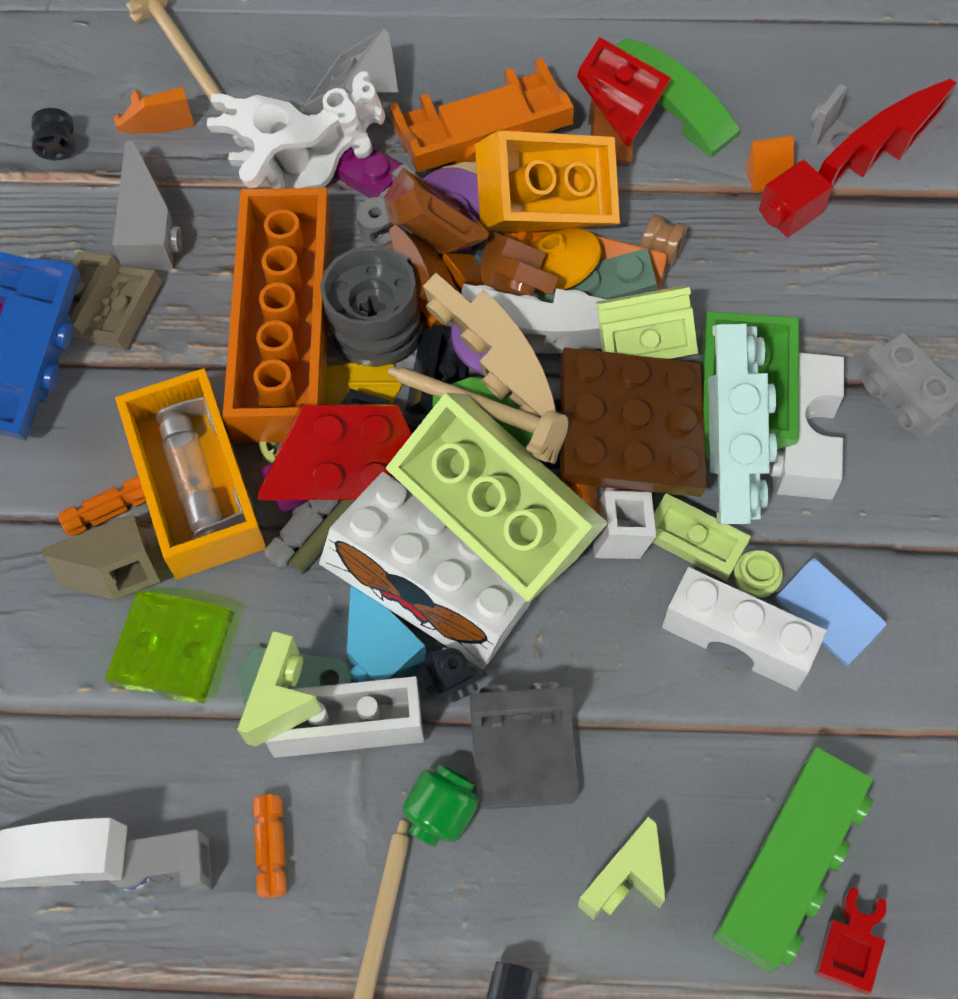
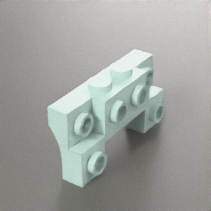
(740, 423)

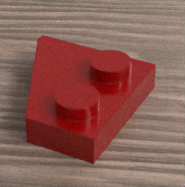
(621, 87)

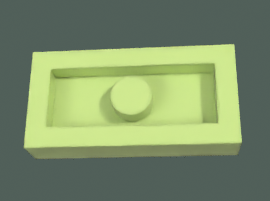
(698, 537)

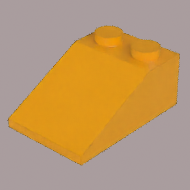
(546, 181)

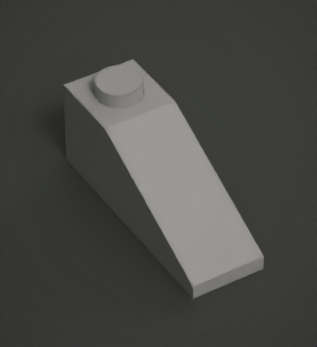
(143, 226)

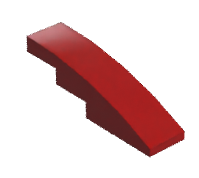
(889, 131)

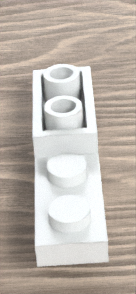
(549, 327)

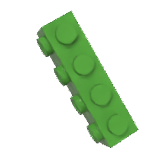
(793, 861)

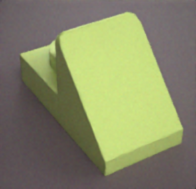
(270, 704)
(638, 864)

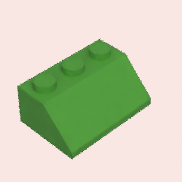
(780, 363)

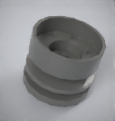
(372, 305)

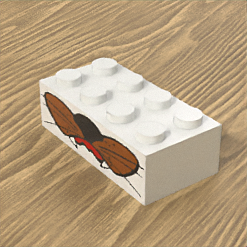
(422, 571)

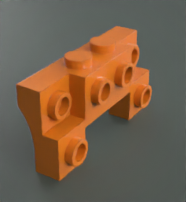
(522, 105)

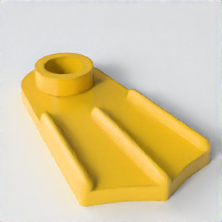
(360, 378)

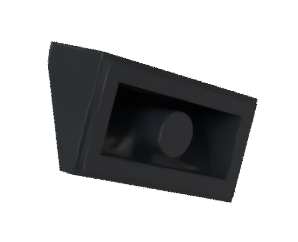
(437, 360)

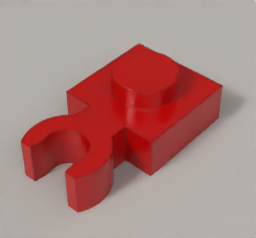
(849, 950)

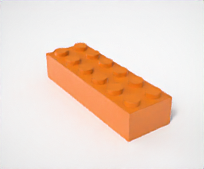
(277, 312)

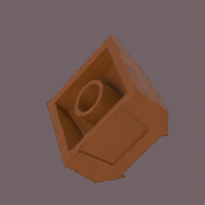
(431, 215)

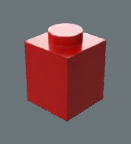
(795, 198)

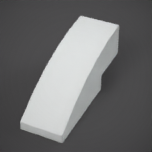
(62, 853)

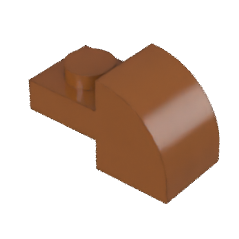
(514, 267)

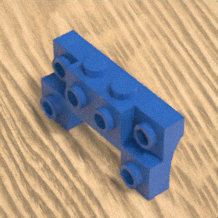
(32, 335)

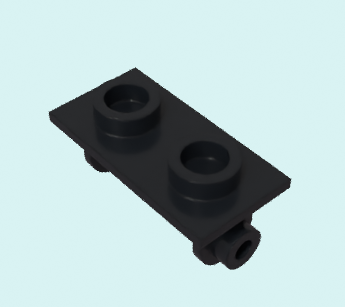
(451, 674)

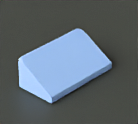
(828, 603)

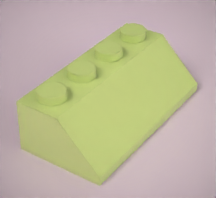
(495, 495)

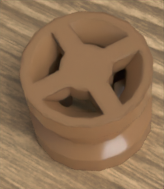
(664, 237)

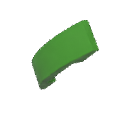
(689, 100)

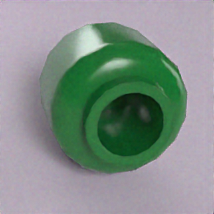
(440, 805)

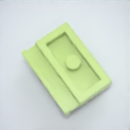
(649, 324)

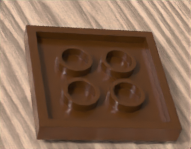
(632, 422)

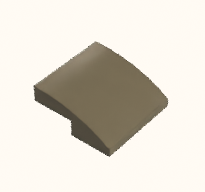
(110, 300)

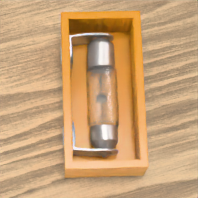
(189, 474)

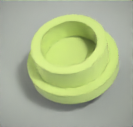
(758, 573)

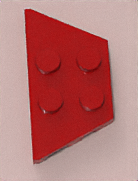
(335, 451)

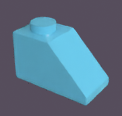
(379, 642)

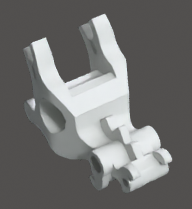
(296, 147)

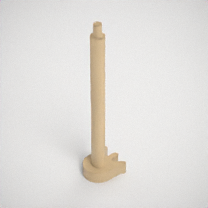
(146, 9)
(547, 431)
(382, 914)

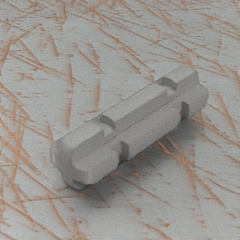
(298, 531)

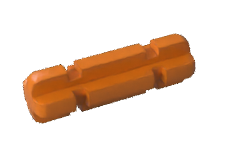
(102, 507)
(269, 846)

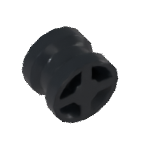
(52, 134)

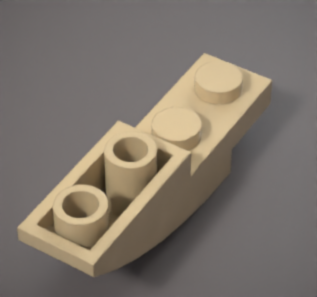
(509, 360)

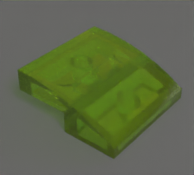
(170, 646)

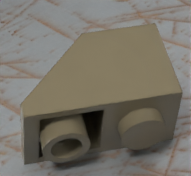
(104, 560)

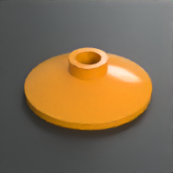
(569, 255)

